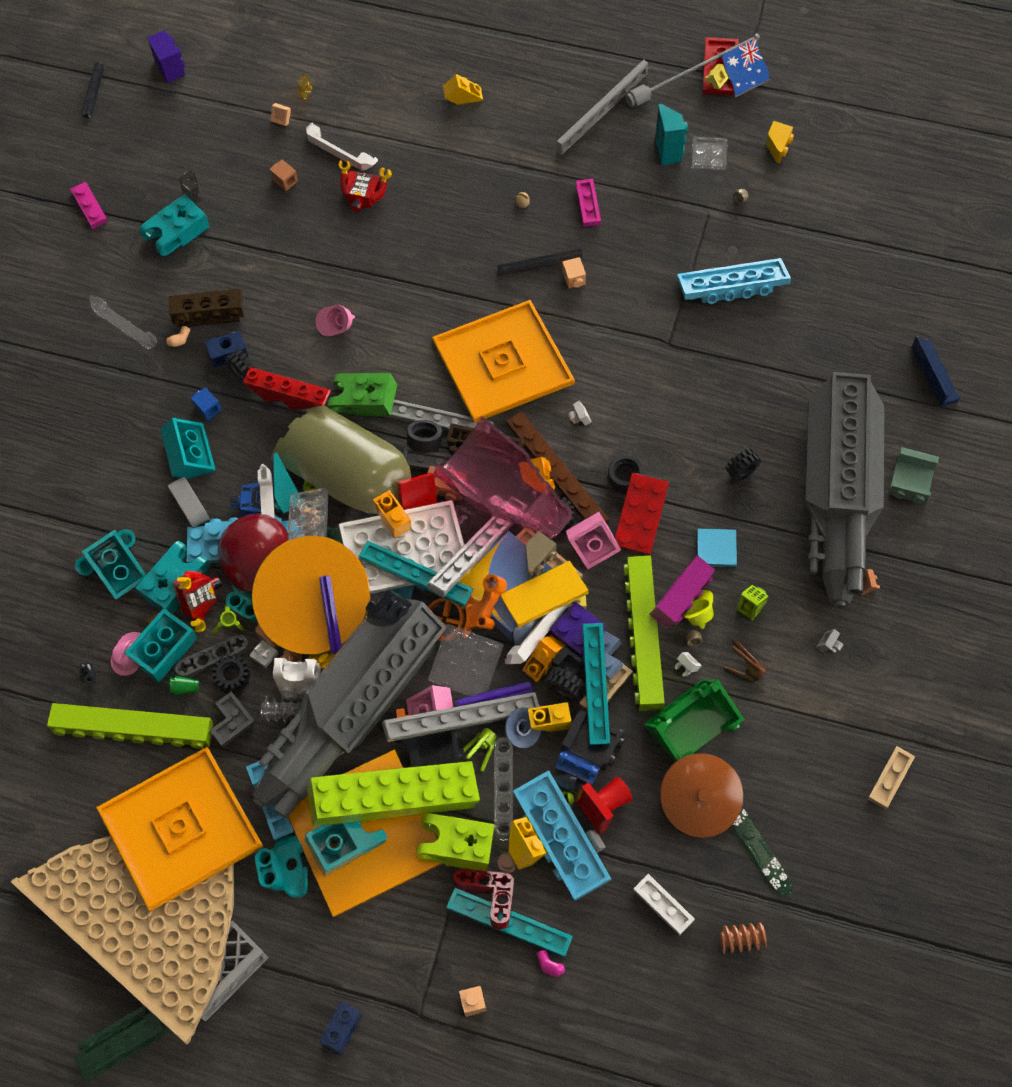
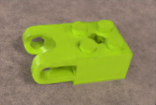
(453, 842)

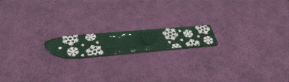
(762, 854)

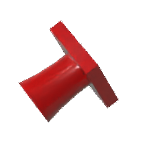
(598, 806)

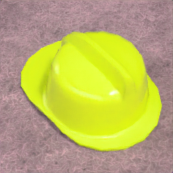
(701, 611)

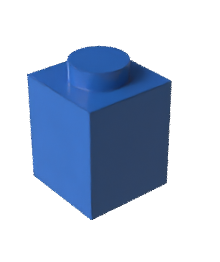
(206, 403)

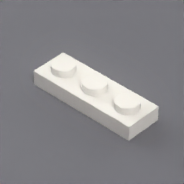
(663, 904)

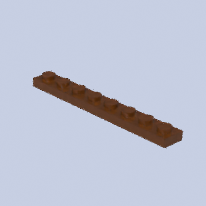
(559, 472)

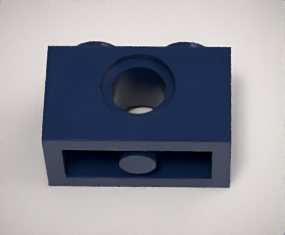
(217, 344)
(341, 1028)

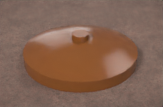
(701, 795)

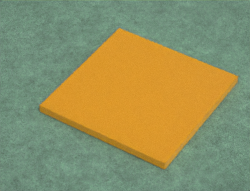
(503, 361)
(179, 828)
(381, 867)

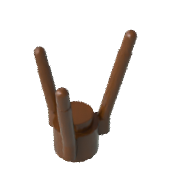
(755, 669)

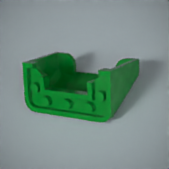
(694, 719)

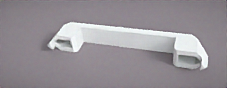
(362, 162)
(266, 491)
(520, 653)

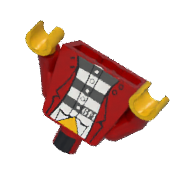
(362, 188)
(196, 596)

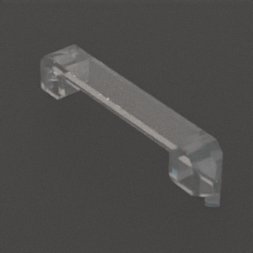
(101, 308)

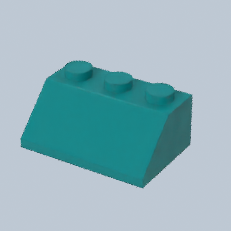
(670, 135)
(187, 448)
(161, 645)

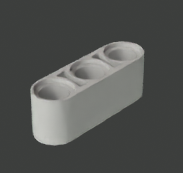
(188, 502)

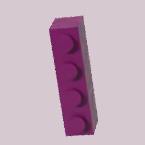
(682, 592)

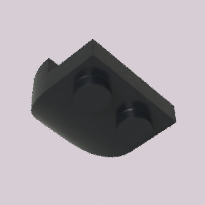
(387, 610)

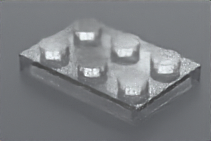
(308, 514)

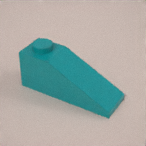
(282, 486)

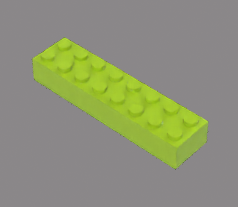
(392, 793)

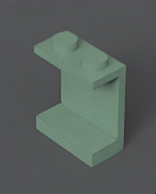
(913, 475)

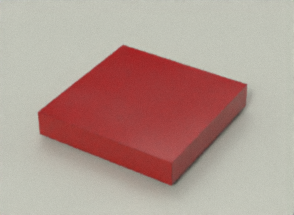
(417, 491)

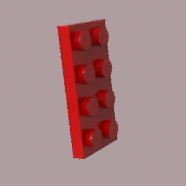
(713, 47)
(641, 513)

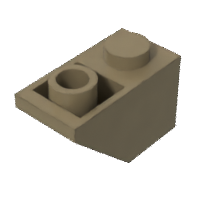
(538, 552)

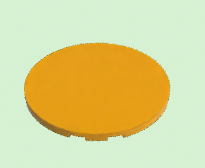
(290, 597)

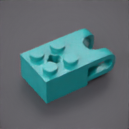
(175, 225)
(157, 584)
(351, 842)

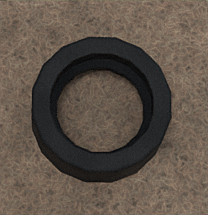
(424, 444)
(623, 460)

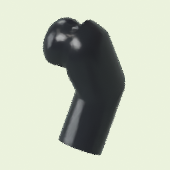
(90, 672)

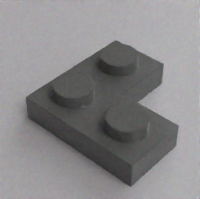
(236, 720)

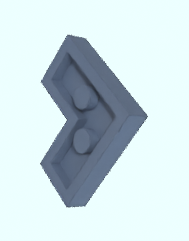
(612, 664)

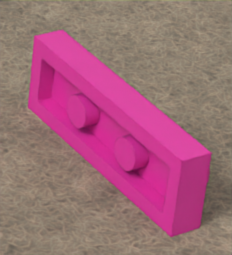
(588, 203)
(88, 205)

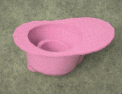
(333, 320)
(119, 661)

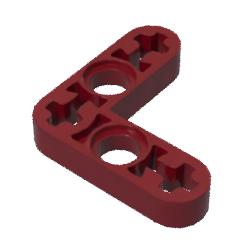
(498, 891)

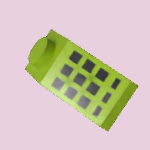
(752, 601)

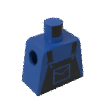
(249, 500)

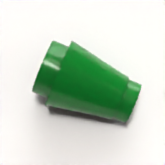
(183, 685)

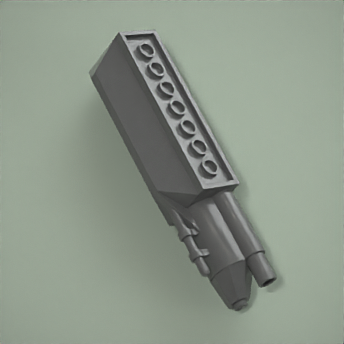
(843, 479)
(345, 703)

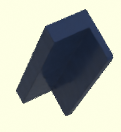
(934, 371)

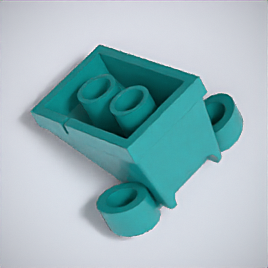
(112, 562)

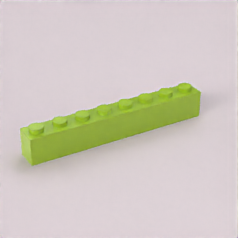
(645, 634)
(131, 725)

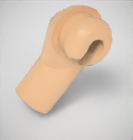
(178, 339)

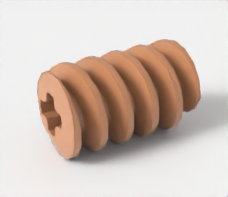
(743, 937)

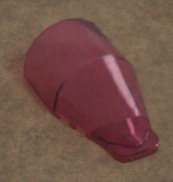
(503, 481)

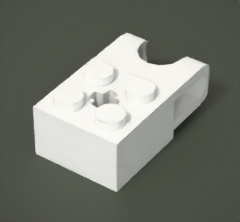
(295, 677)

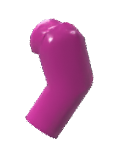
(549, 967)

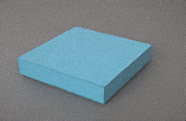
(717, 547)

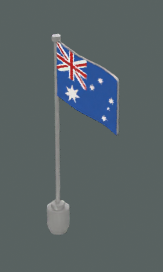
(742, 64)

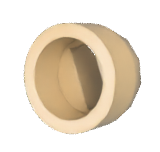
(522, 200)

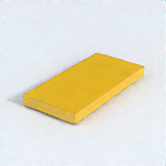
(544, 594)

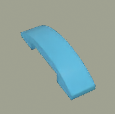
(278, 825)

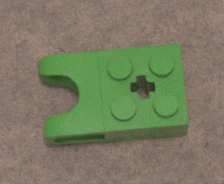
(364, 394)

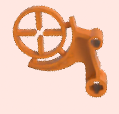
(477, 612)

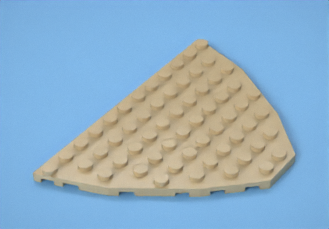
(160, 956)

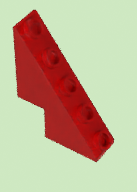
(290, 391)

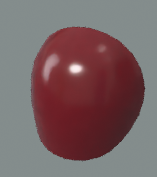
(247, 545)

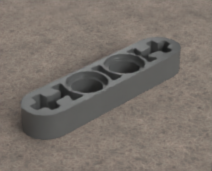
(210, 653)

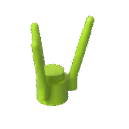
(227, 620)
(483, 740)

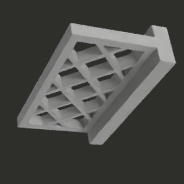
(235, 978)

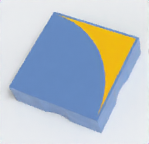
(505, 560)

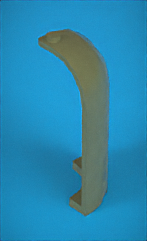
(342, 458)

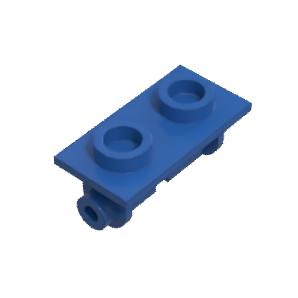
(578, 766)

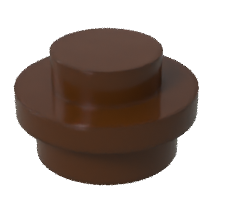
(506, 863)

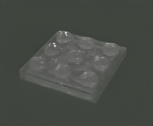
(465, 661)

